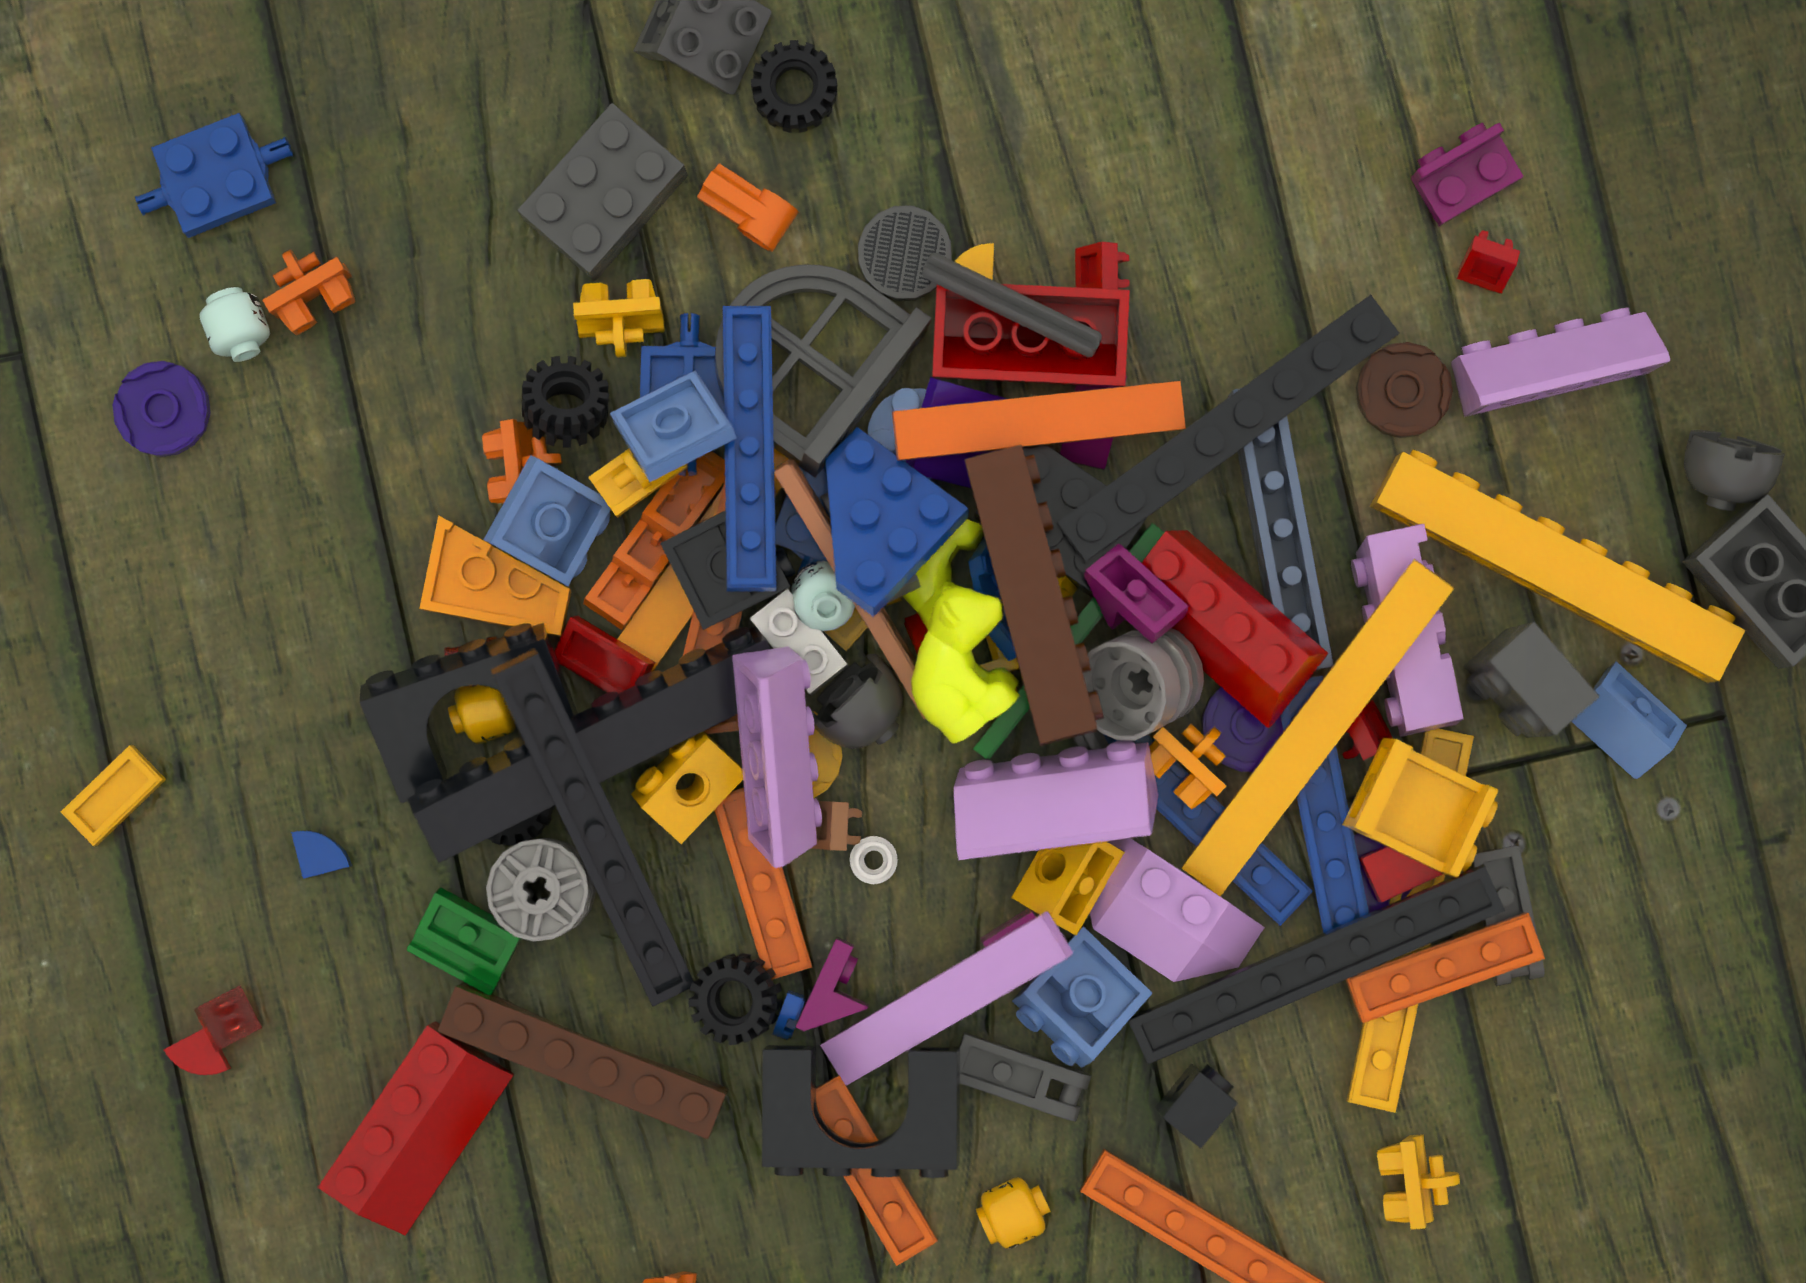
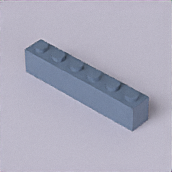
(1282, 531)

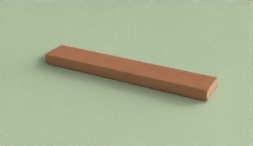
(819, 525)

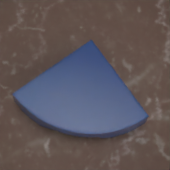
(318, 853)
(789, 1015)

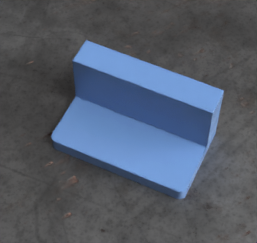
(1629, 722)

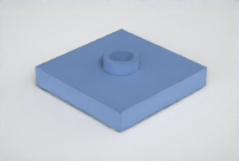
(673, 426)

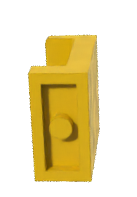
(1421, 808)

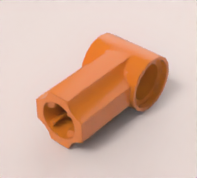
(757, 213)

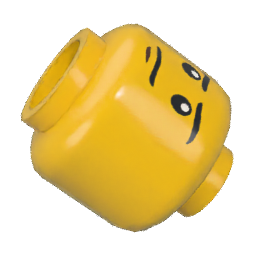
(481, 713)
(1013, 1213)

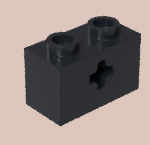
(1197, 1103)

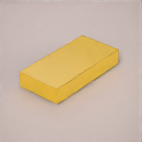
(113, 795)

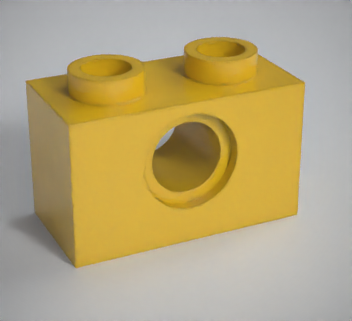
(686, 809)
(1068, 881)

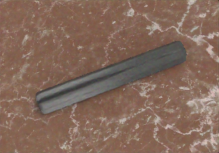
(1011, 305)

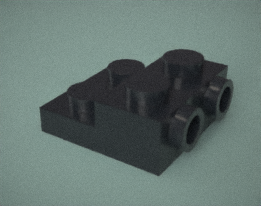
(700, 566)

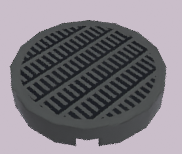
(896, 249)

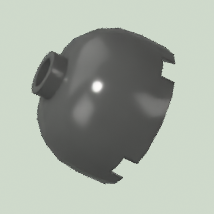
(1730, 468)
(860, 705)

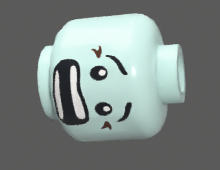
(234, 324)
(818, 600)

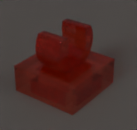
(227, 1018)

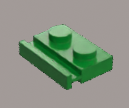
(463, 941)

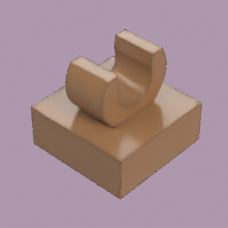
(834, 827)

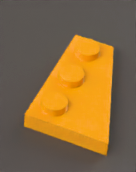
(487, 585)

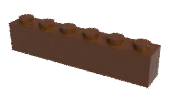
(1032, 596)

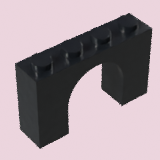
(401, 702)
(799, 1138)

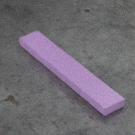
(947, 998)

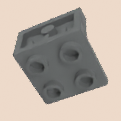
(705, 37)

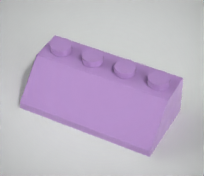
(1557, 362)
(777, 753)
(1055, 800)

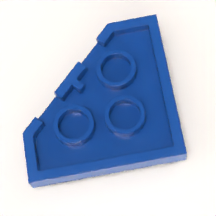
(883, 520)

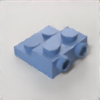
(549, 521)
(1081, 1000)

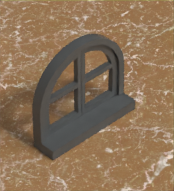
(856, 392)

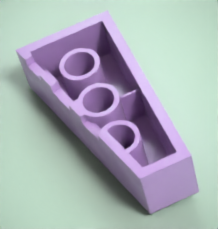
(1424, 679)

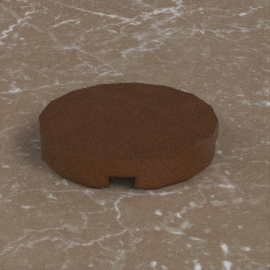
(1404, 390)

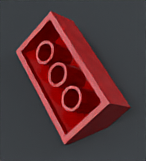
(990, 347)
(1234, 628)
(416, 1130)

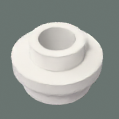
(868, 875)

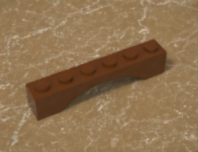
(582, 1061)

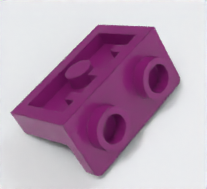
(1467, 174)

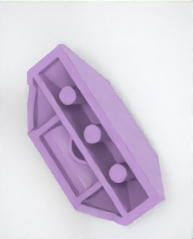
(1170, 917)

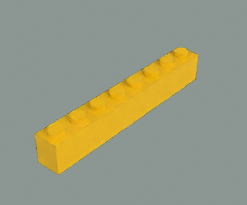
(1558, 567)

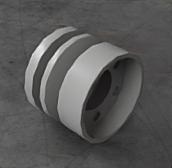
(1144, 682)
(566, 879)

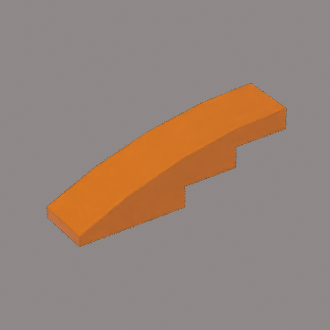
(641, 557)

